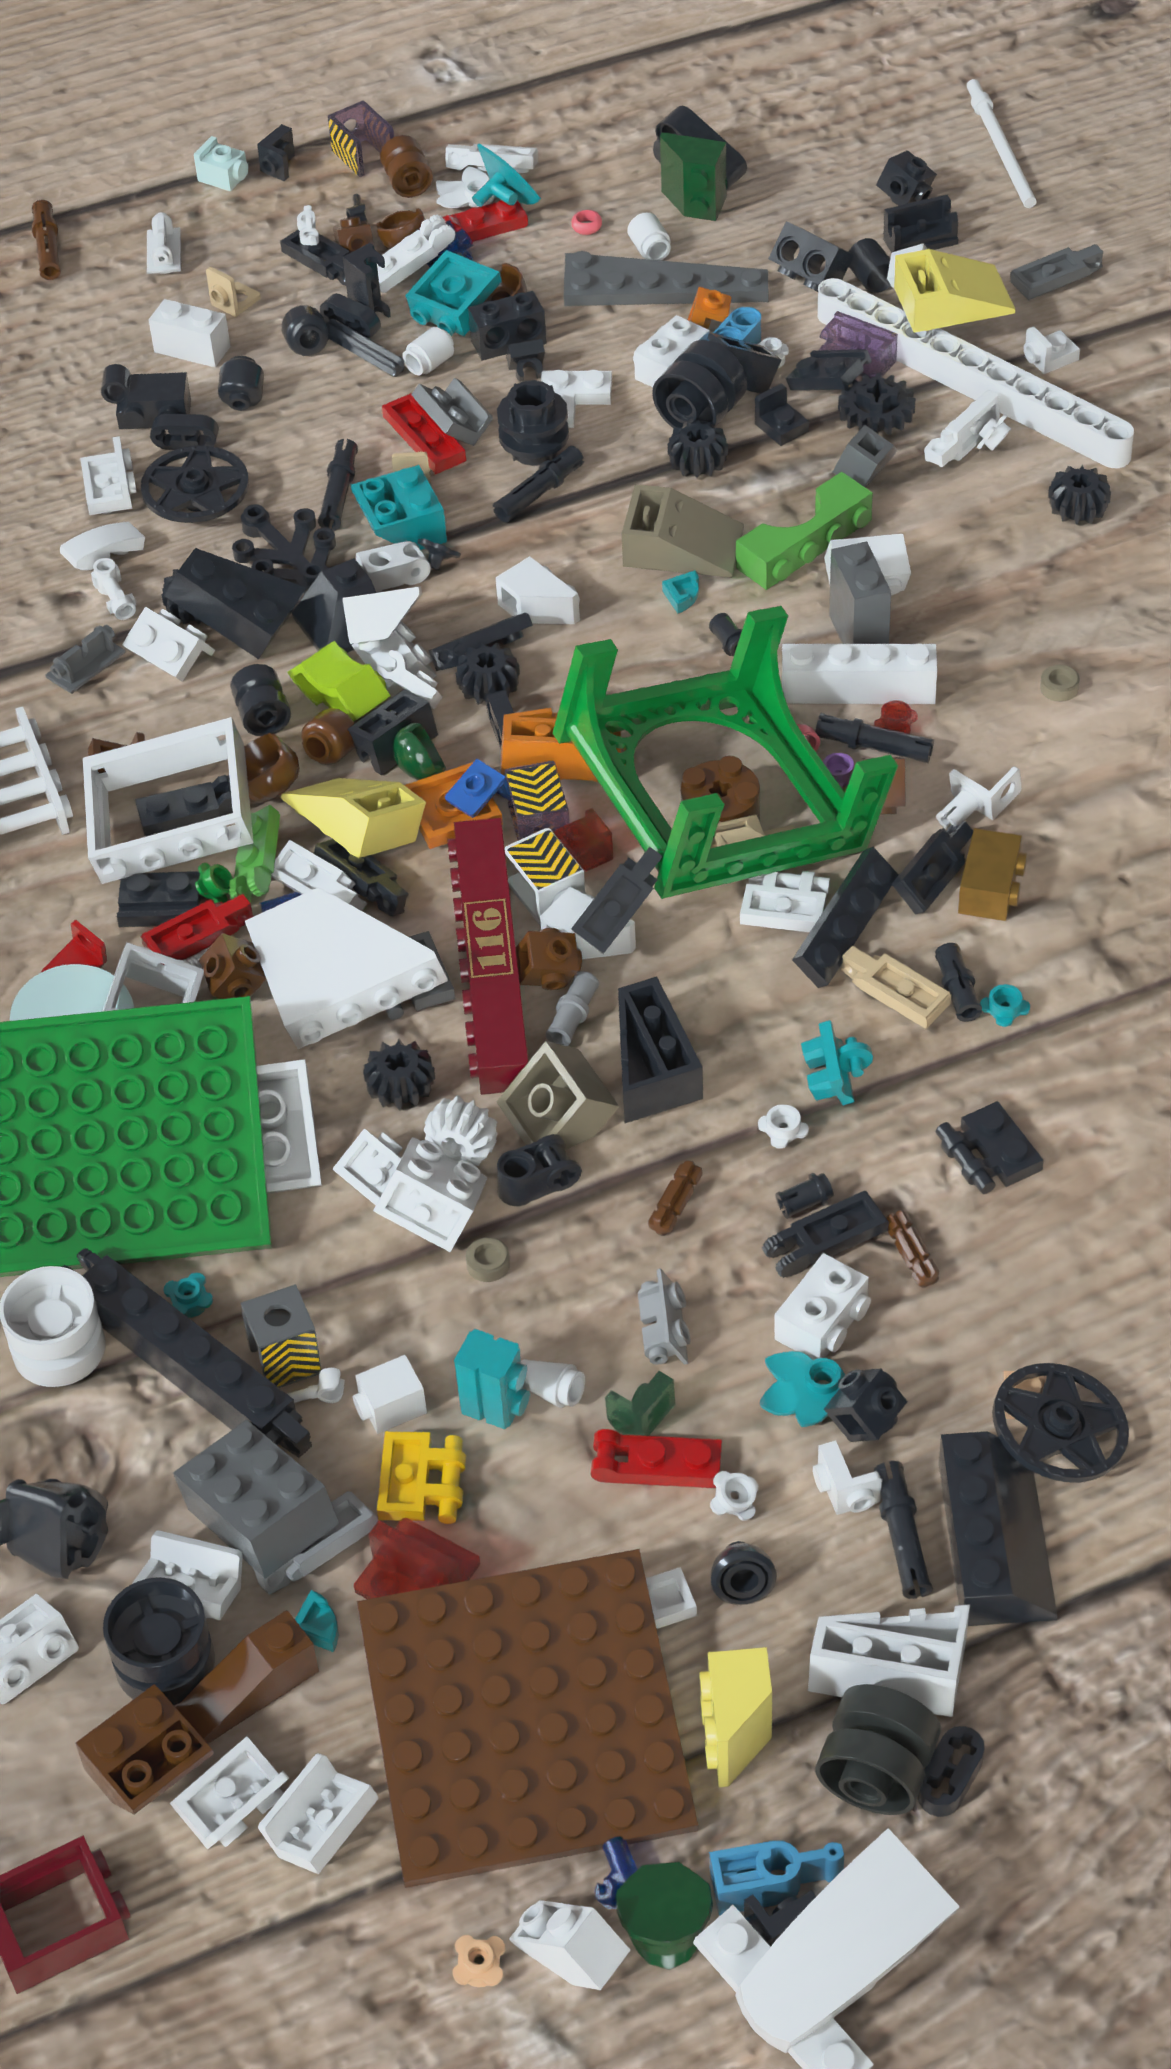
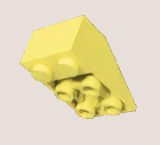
(948, 290)
(361, 813)

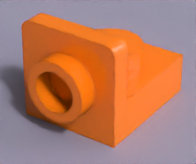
(708, 306)

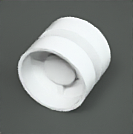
(52, 1326)

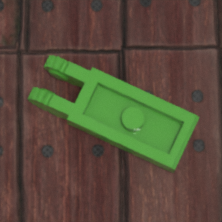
(257, 860)

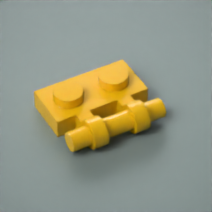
(405, 1476)

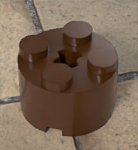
(730, 780)

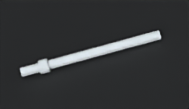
(983, 107)

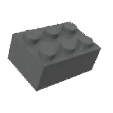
(256, 1498)

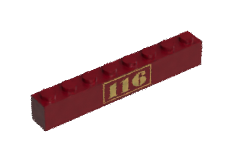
(490, 952)

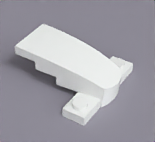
(829, 1953)

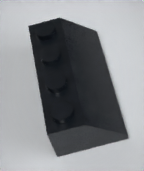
(994, 1532)

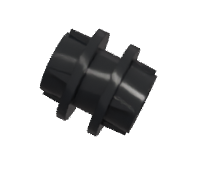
(532, 422)

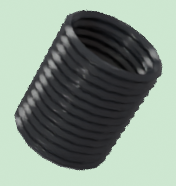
(870, 265)

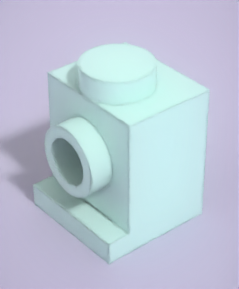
(220, 165)

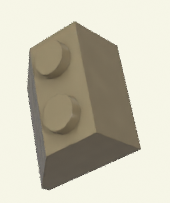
(557, 1096)

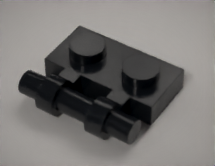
(998, 1141)

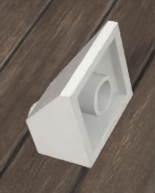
(377, 615)

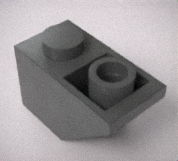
(865, 456)

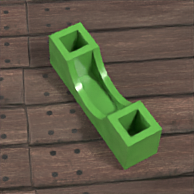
(773, 552)

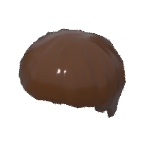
(269, 767)

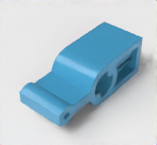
(748, 1869)

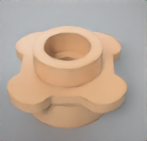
(481, 1974)

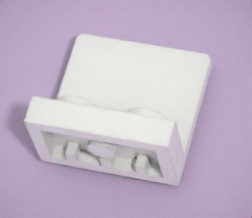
(431, 1193)

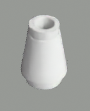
(554, 1382)

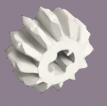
(461, 1130)

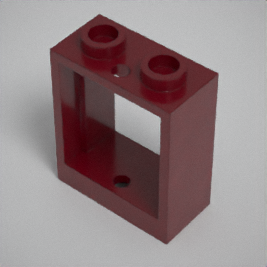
(40, 1876)

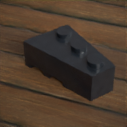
(234, 599)
(656, 1054)

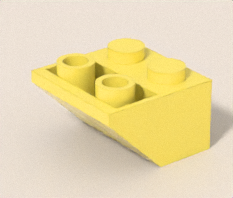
(735, 1709)

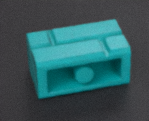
(491, 1379)

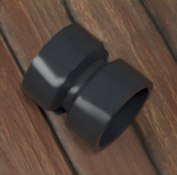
(260, 699)

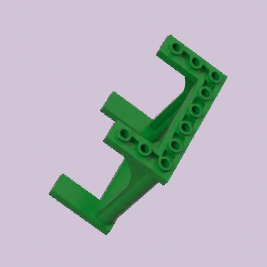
(753, 687)

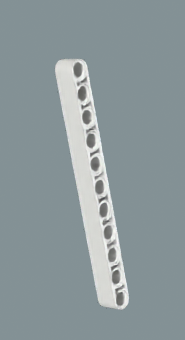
(975, 371)

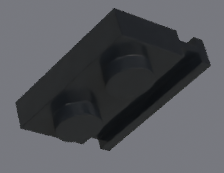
(828, 369)
(156, 897)

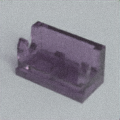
(852, 333)

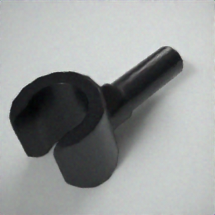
(358, 209)

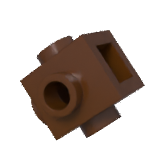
(548, 958)
(232, 968)

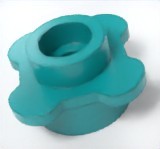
(1005, 1004)
(193, 1304)

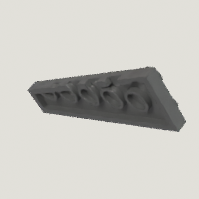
(634, 281)

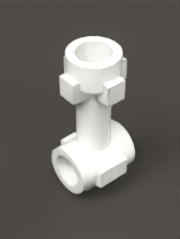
(106, 580)

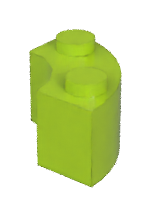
(339, 682)

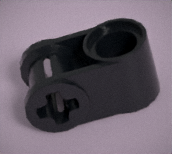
(535, 1171)

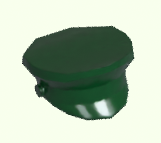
(664, 1912)

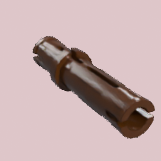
(43, 217)

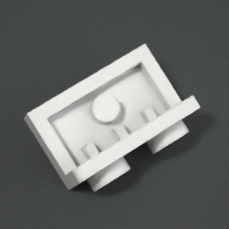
(107, 481)
(401, 642)
(165, 643)
(203, 1566)
(228, 1793)
(316, 1815)

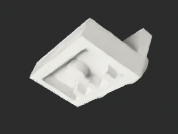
(369, 1164)
(31, 1645)

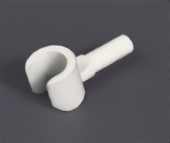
(328, 1390)

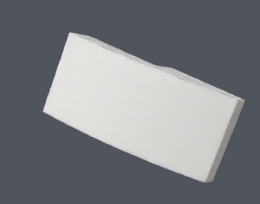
(100, 542)

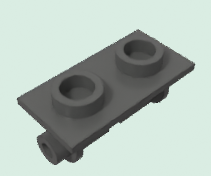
(85, 662)

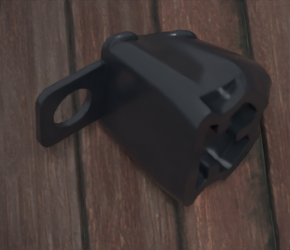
(53, 1524)

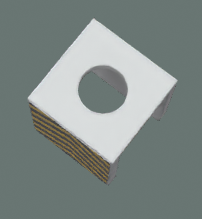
(544, 871)

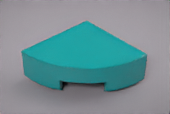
(682, 590)
(319, 1621)

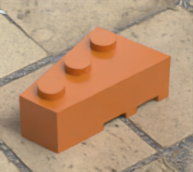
(530, 740)

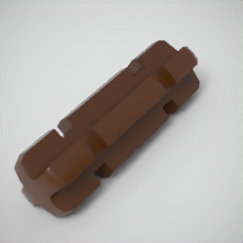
(675, 1198)
(912, 1249)

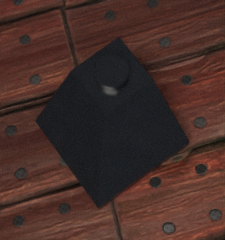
(322, 607)

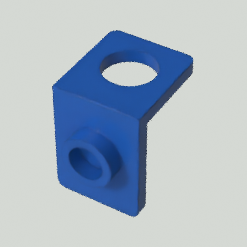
(477, 788)

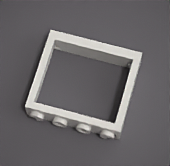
(155, 760)

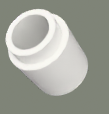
(649, 236)
(428, 351)

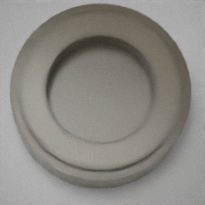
(1059, 683)
(487, 1259)

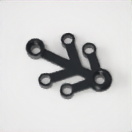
(257, 523)

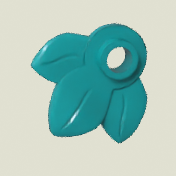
(798, 1388)

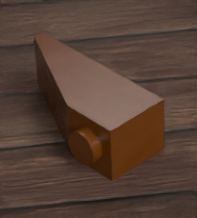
(251, 1677)

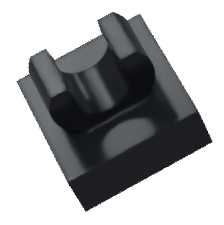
(526, 355)

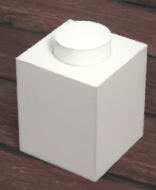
(389, 1394)

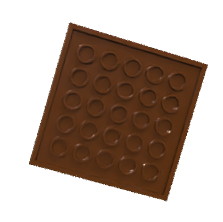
(524, 1717)

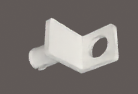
(974, 797)

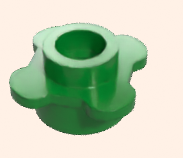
(213, 882)

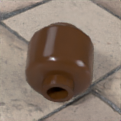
(327, 736)

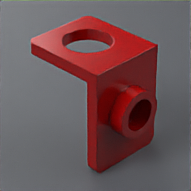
(80, 950)

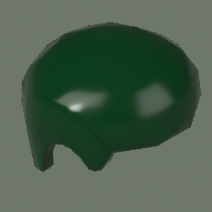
(417, 753)

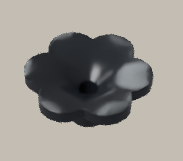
(437, 553)

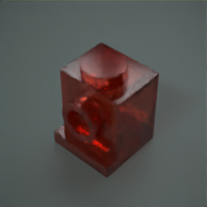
(587, 840)

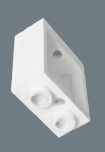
(144, 966)

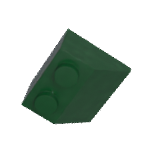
(694, 175)

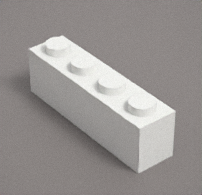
(859, 673)

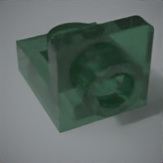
(646, 1410)

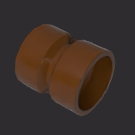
(406, 166)

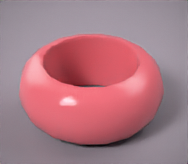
(586, 228)

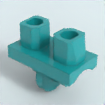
(839, 1061)

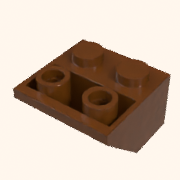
(141, 1751)

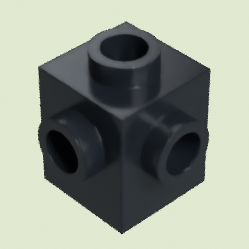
(906, 179)
(866, 1404)

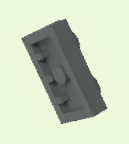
(454, 410)

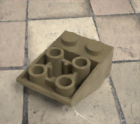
(678, 534)

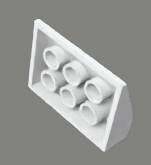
(288, 1126)

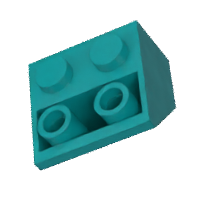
(402, 507)

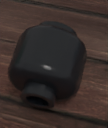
(305, 330)
(240, 383)

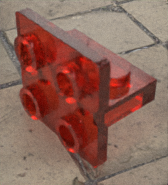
(412, 1560)

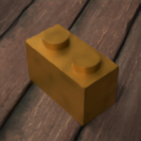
(991, 873)

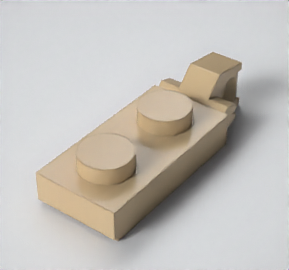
(896, 986)

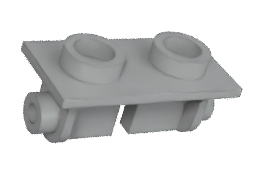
(663, 1304)

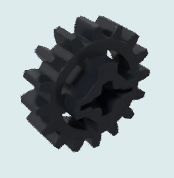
(877, 404)

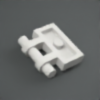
(784, 900)

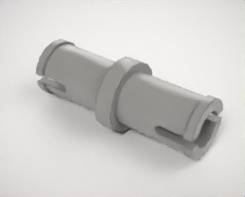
(572, 1008)

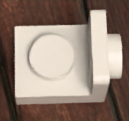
(1049, 351)

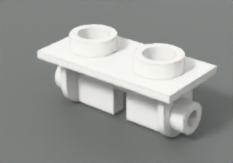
(163, 246)

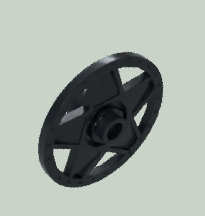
(195, 484)
(1060, 1422)

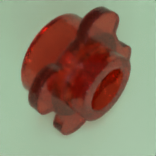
(896, 716)

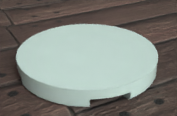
(66, 992)

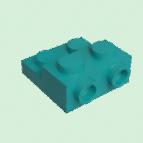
(449, 290)

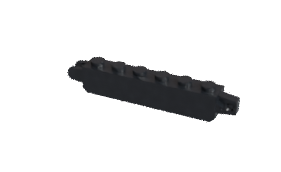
(190, 1355)

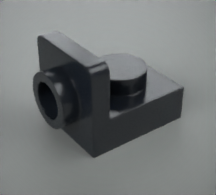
(276, 151)
(777, 417)
(783, 1915)

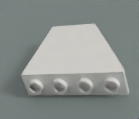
(336, 964)

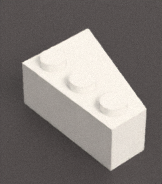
(905, 1653)

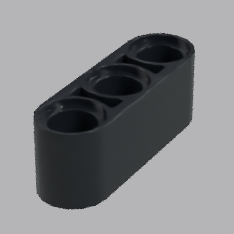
(687, 123)

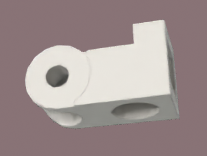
(394, 565)

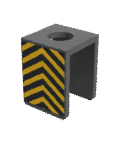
(283, 1335)

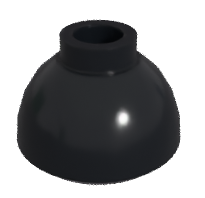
(742, 1574)

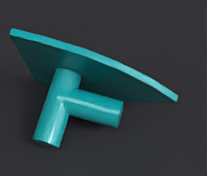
(503, 182)

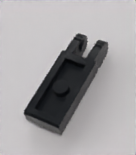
(185, 806)
(826, 1232)

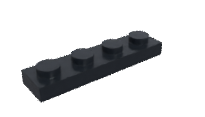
(845, 917)

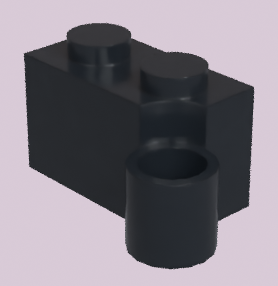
(144, 396)

